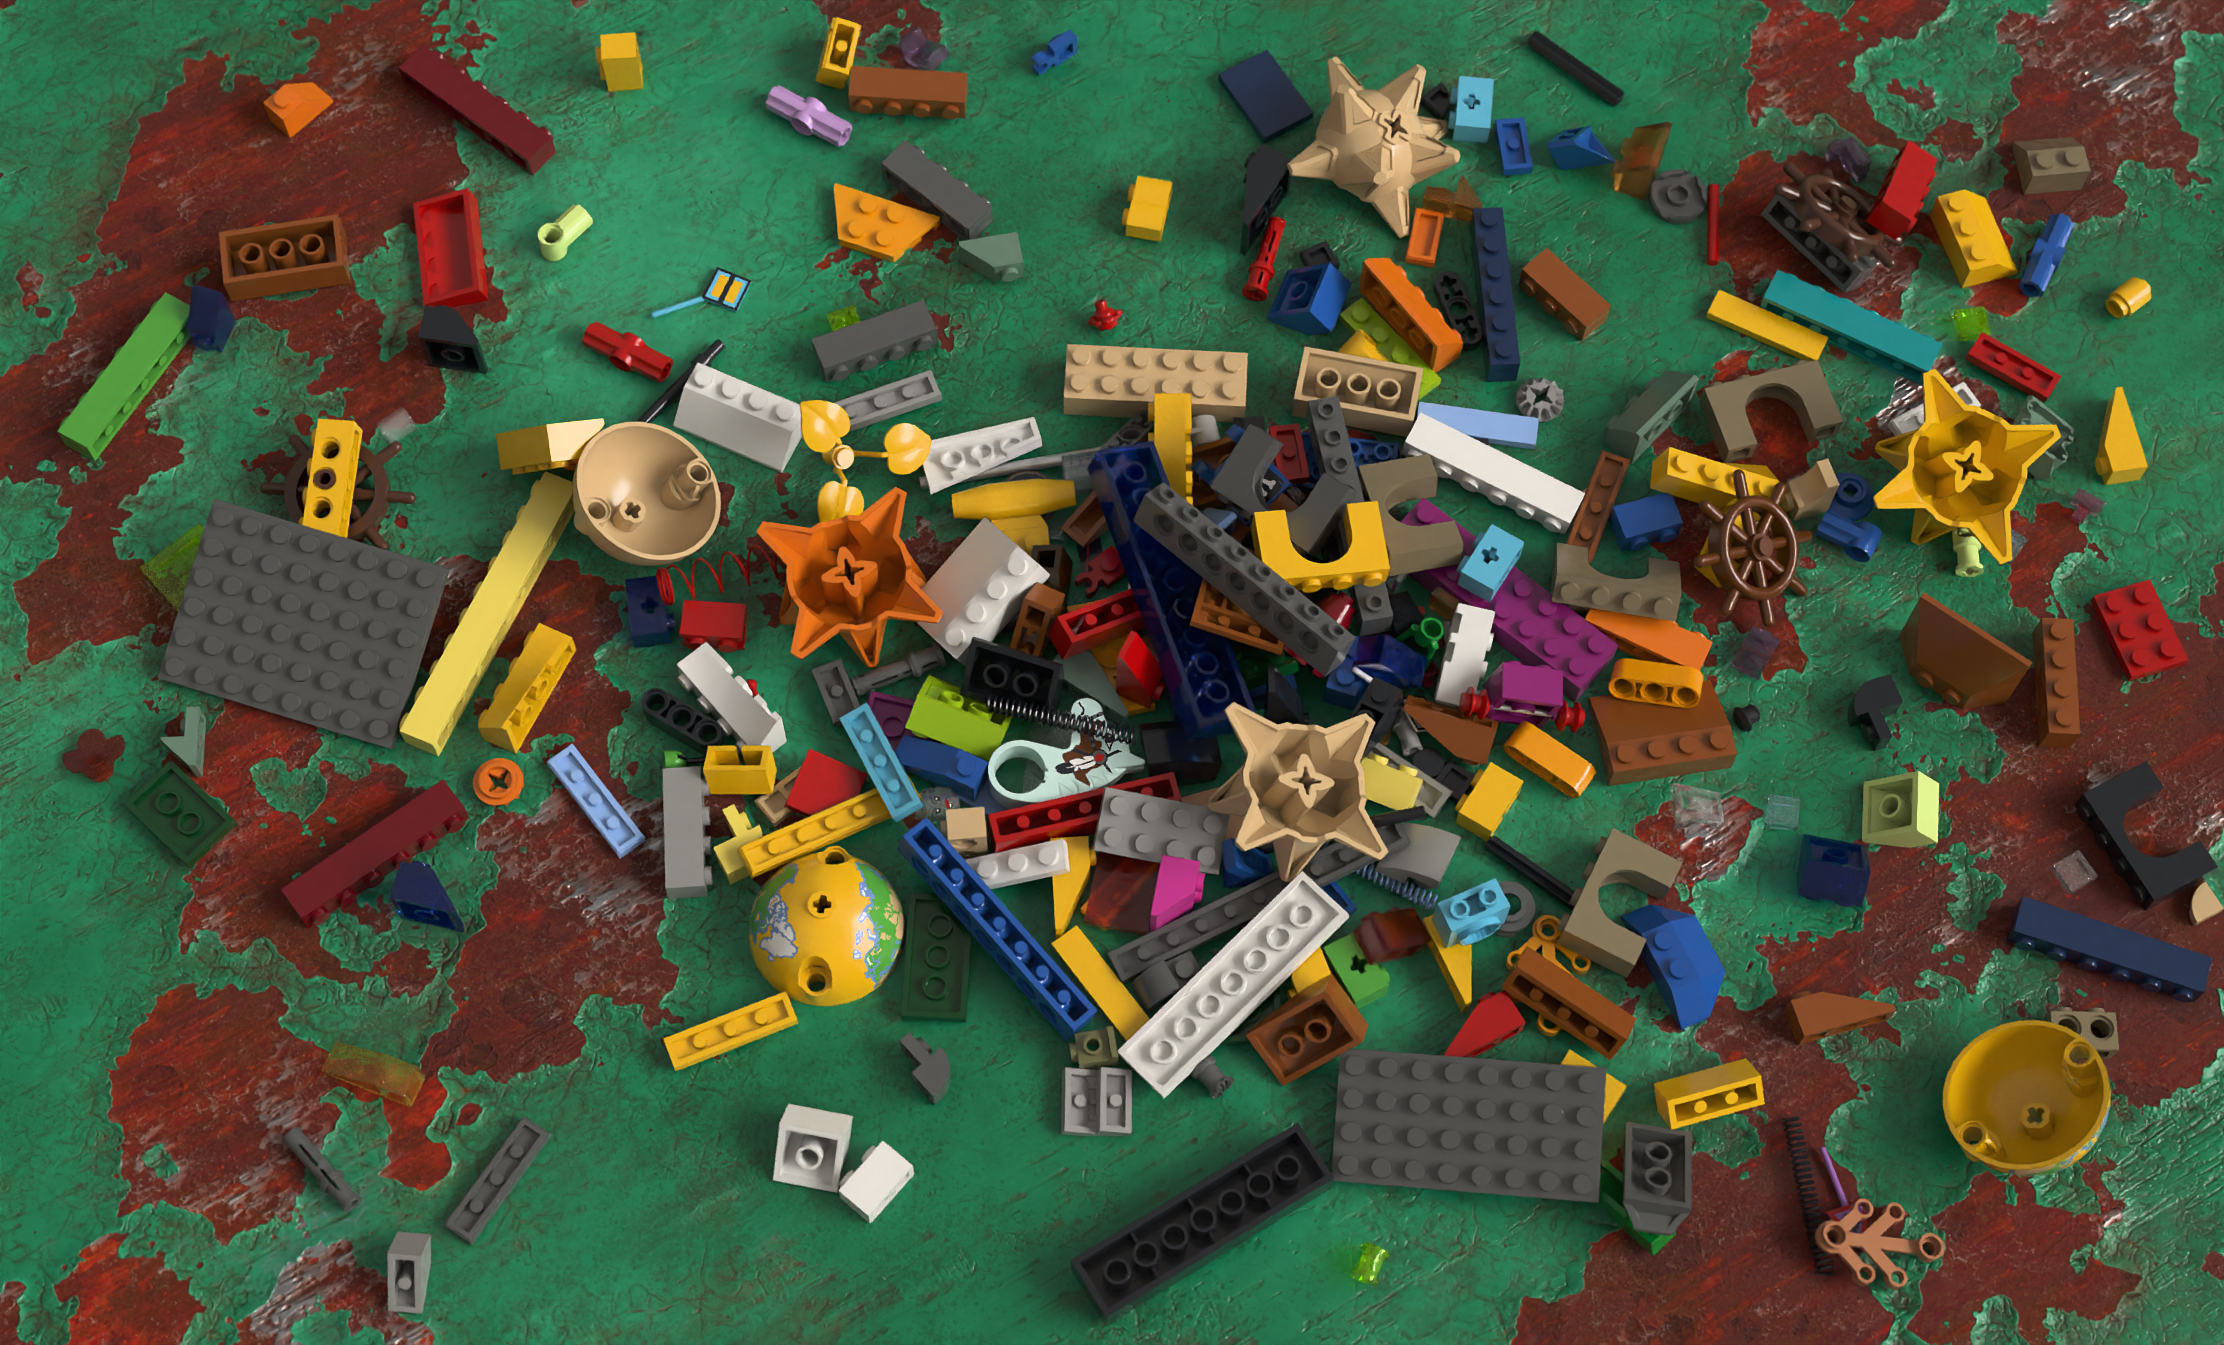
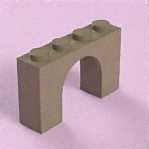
(1798, 385)
(1410, 546)
(1581, 585)
(1587, 927)

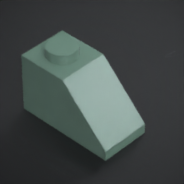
(994, 256)

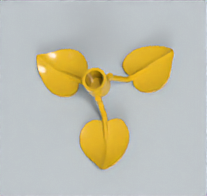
(821, 430)

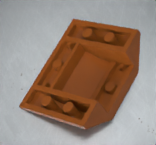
(1223, 617)
(1959, 657)

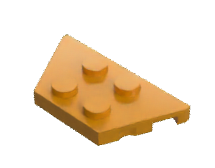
(878, 224)

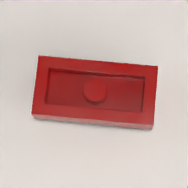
(1291, 457)

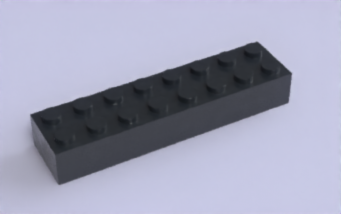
(1201, 1224)

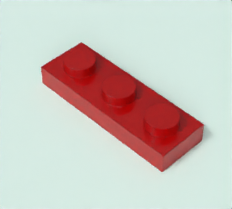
(2013, 367)

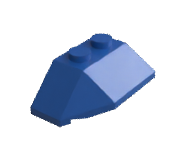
(1678, 961)

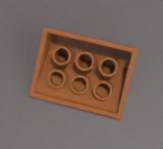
(1660, 740)

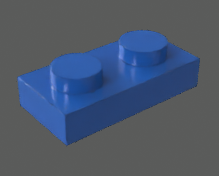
(1513, 146)

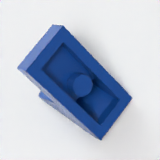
(1243, 867)

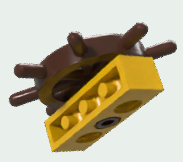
(333, 481)

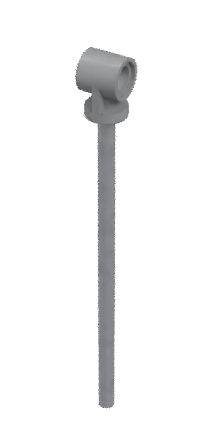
(1203, 432)

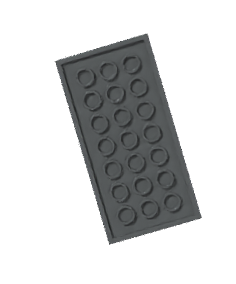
(1469, 1125)

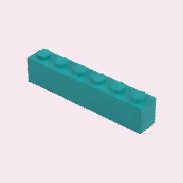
(1852, 327)

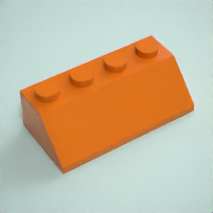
(1409, 313)

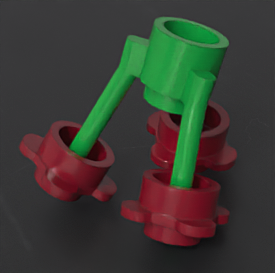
(1427, 635)

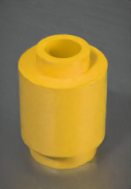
(2128, 297)

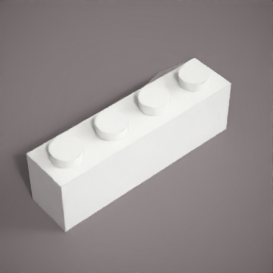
(730, 700)

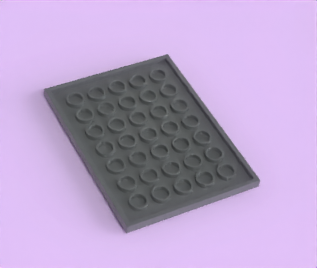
(303, 623)

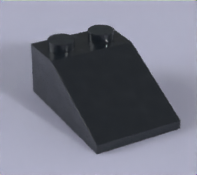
(1265, 189)

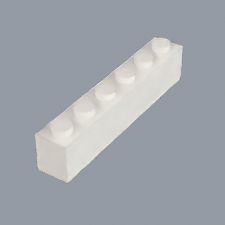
(1494, 474)

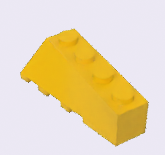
(1173, 439)
(1702, 478)
(526, 688)

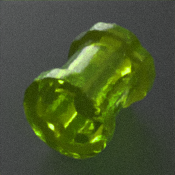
(1369, 1264)

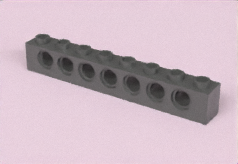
(1336, 458)
(1244, 579)

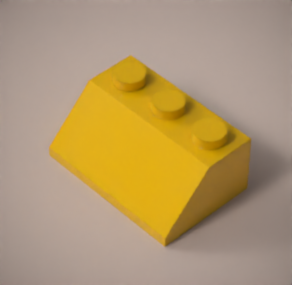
(1971, 238)

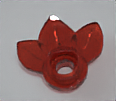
(94, 755)

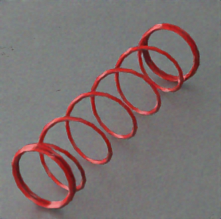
(666, 582)

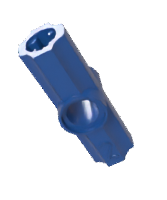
(2046, 255)

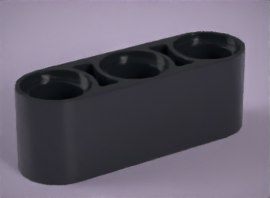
(672, 712)

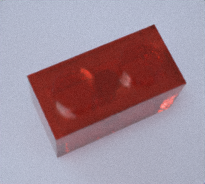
(1391, 935)

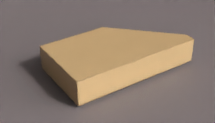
(773, 804)

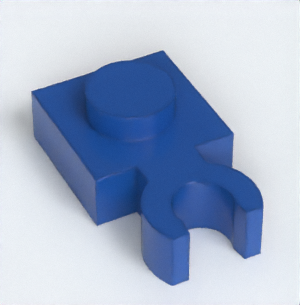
(1058, 50)

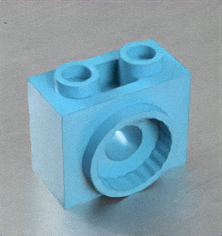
(1471, 914)

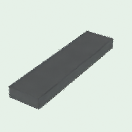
(497, 1180)

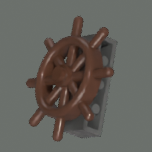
(1829, 226)

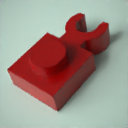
(1104, 569)

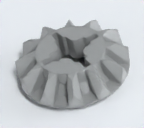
(1543, 410)

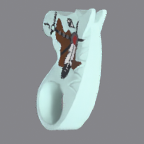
(1082, 767)

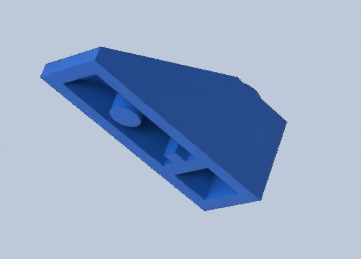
(943, 765)

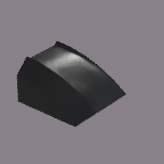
(1169, 751)

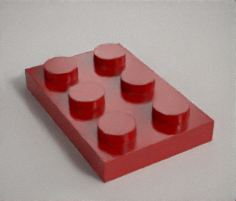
(2139, 630)

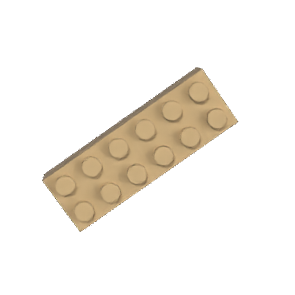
(1124, 380)

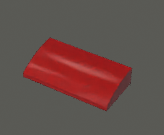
(450, 250)

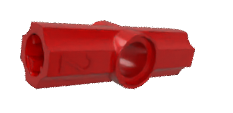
(627, 352)

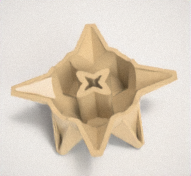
(1376, 142)
(1299, 788)

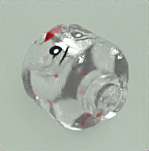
(935, 803)

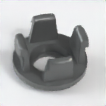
(1521, 919)

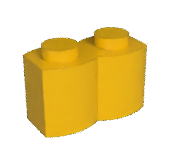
(1148, 208)

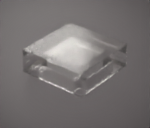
(2074, 872)

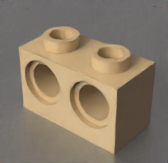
(966, 831)

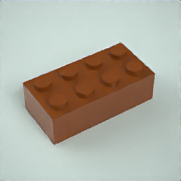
(284, 257)

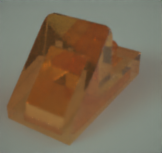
(1454, 205)

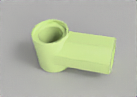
(563, 231)

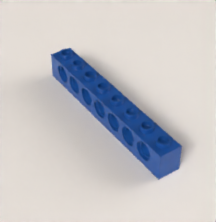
(996, 929)

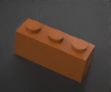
(1564, 294)

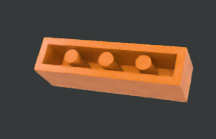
(1651, 638)

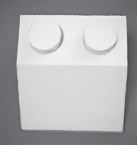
(812, 1147)

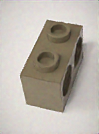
(2082, 1021)

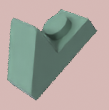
(190, 746)

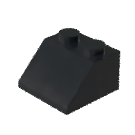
(449, 341)

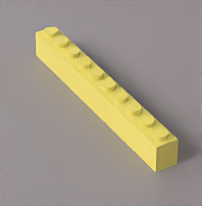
(489, 615)

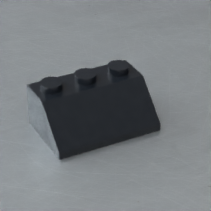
(1012, 675)

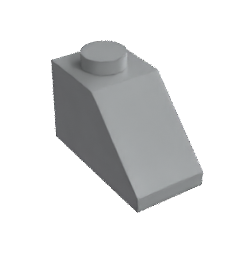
(408, 1271)

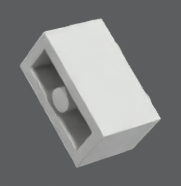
(875, 1181)

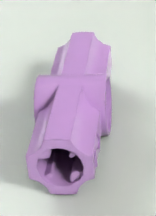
(808, 116)

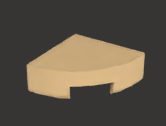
(2203, 904)

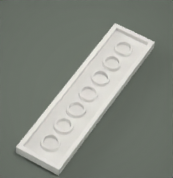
(1233, 984)

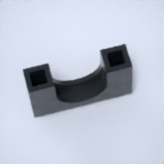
(2148, 877)

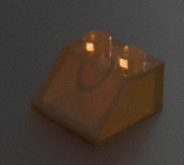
(1640, 159)

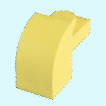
(727, 853)

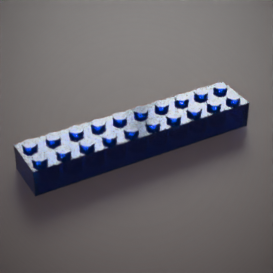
(1194, 662)

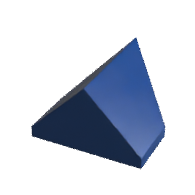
(1578, 149)

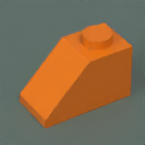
(296, 106)

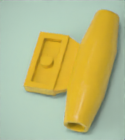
(1016, 507)

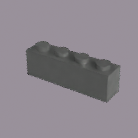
(937, 191)
(875, 341)

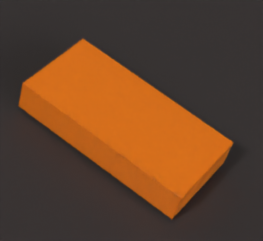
(1424, 237)

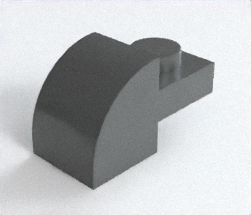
(1164, 980)
(932, 1071)

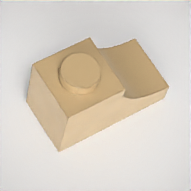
(1811, 492)

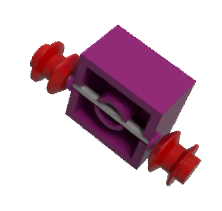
(1523, 694)

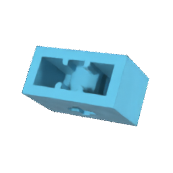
(1472, 109)
(1484, 578)

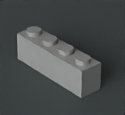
(685, 832)

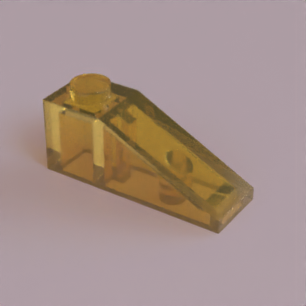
(375, 1072)

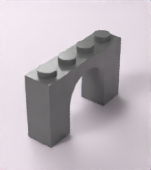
(1242, 482)

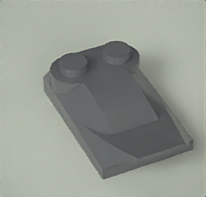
(1656, 1177)

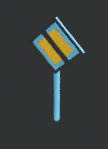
(723, 290)

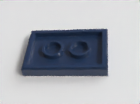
(1265, 96)

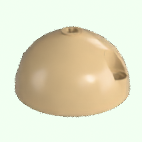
(629, 496)

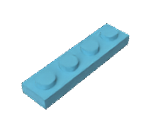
(881, 762)

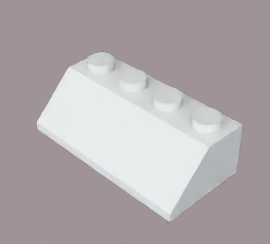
(739, 417)

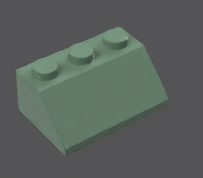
(1650, 413)

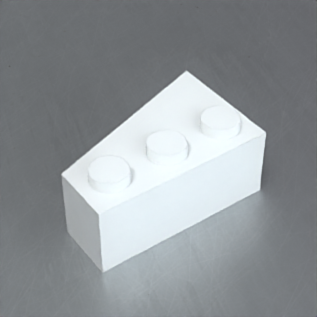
(1464, 654)

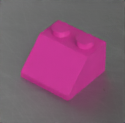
(1176, 890)

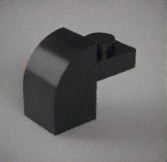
(1870, 706)

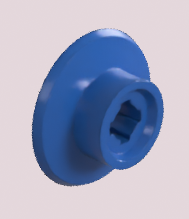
(1853, 507)

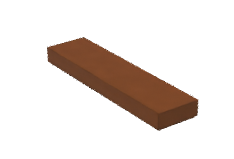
(1598, 502)

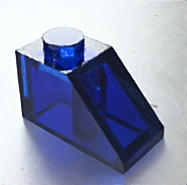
(209, 319)

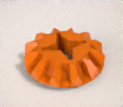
(498, 769)

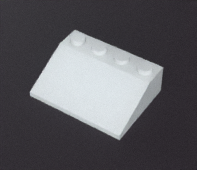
(980, 589)

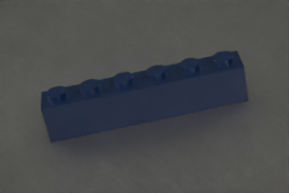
(1494, 294)
(2109, 950)

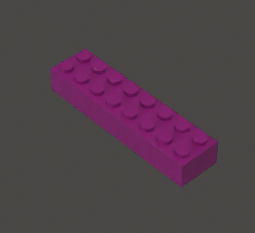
(1524, 616)

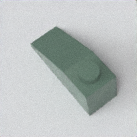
(1087, 680)

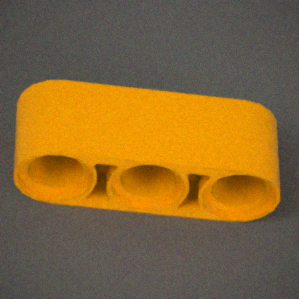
(1656, 683)
(1549, 759)

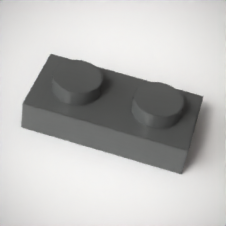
(835, 690)

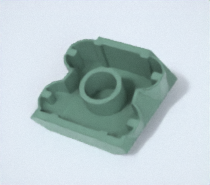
(2036, 413)

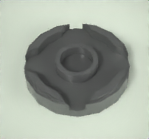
(1677, 196)

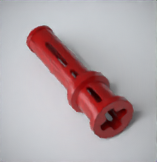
(1262, 269)

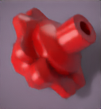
(1104, 317)

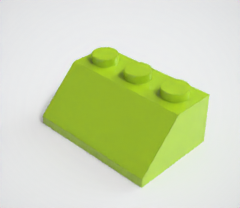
(956, 719)

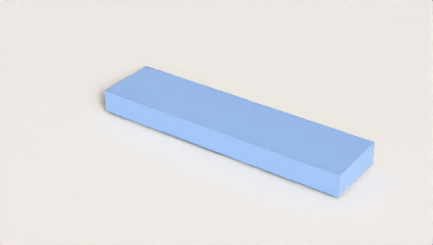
(1481, 424)
(596, 801)

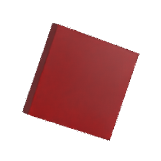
(823, 784)

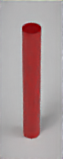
(1712, 225)

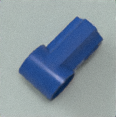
(1857, 538)

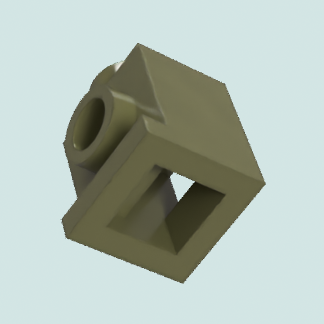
(1104, 1056)

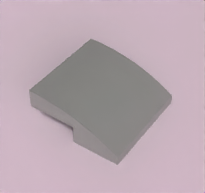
(1424, 858)
(1096, 1102)

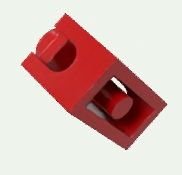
(716, 623)

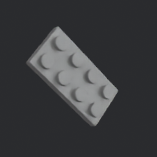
(1155, 826)

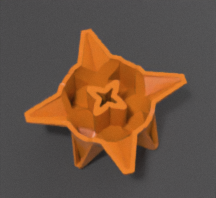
(849, 579)

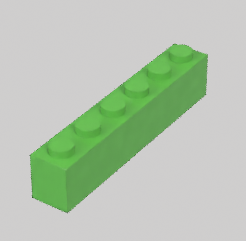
(127, 378)

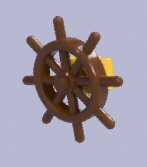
(1739, 546)

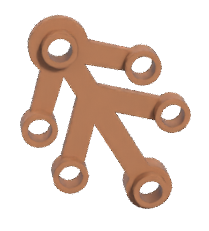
(1874, 1244)

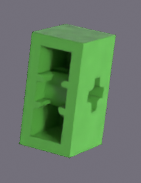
(1359, 987)

